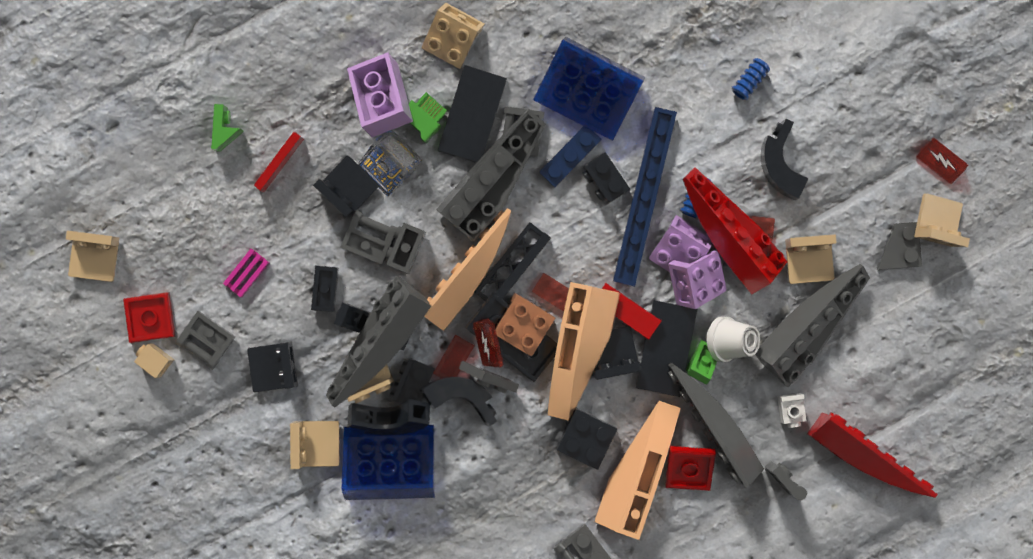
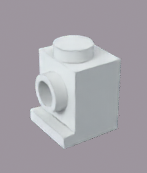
(785, 404)

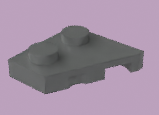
(902, 248)

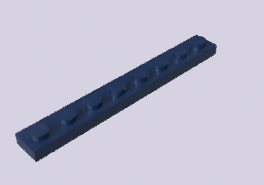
(644, 196)

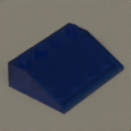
(588, 88)
(388, 465)

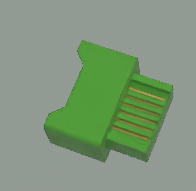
(426, 115)

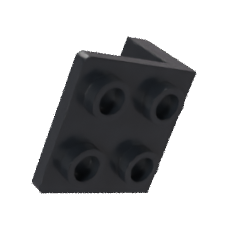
(347, 186)
(618, 356)
(272, 367)

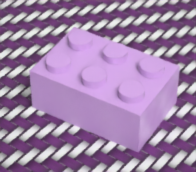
(379, 95)

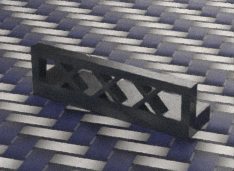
(521, 266)

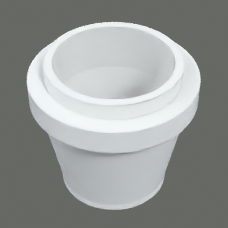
(732, 339)

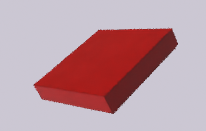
(149, 317)
(690, 468)

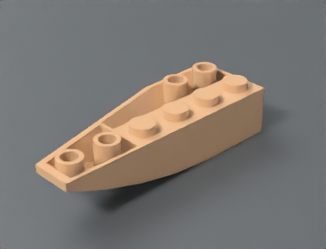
(467, 275)
(580, 344)
(638, 473)

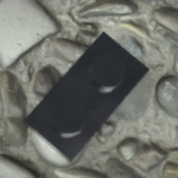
(324, 288)

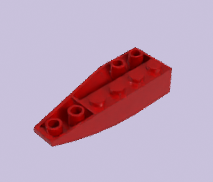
(732, 234)
(863, 454)

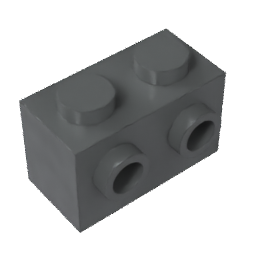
(406, 247)

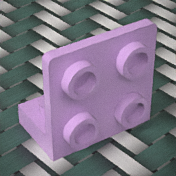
(680, 243)
(697, 282)

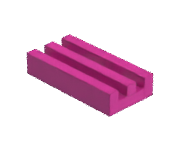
(234, 287)

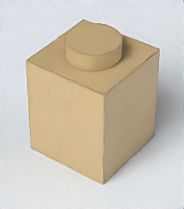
(153, 360)

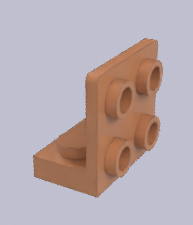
(524, 324)

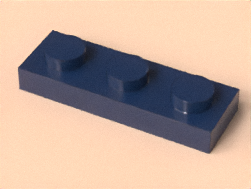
(570, 156)

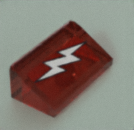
(942, 160)
(488, 343)

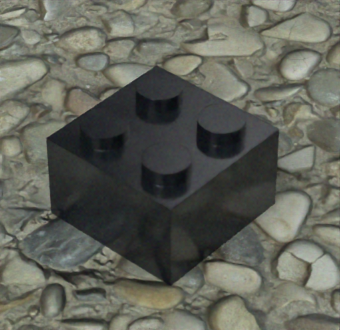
(586, 438)

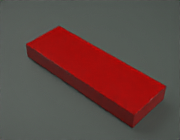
(278, 162)
(635, 315)

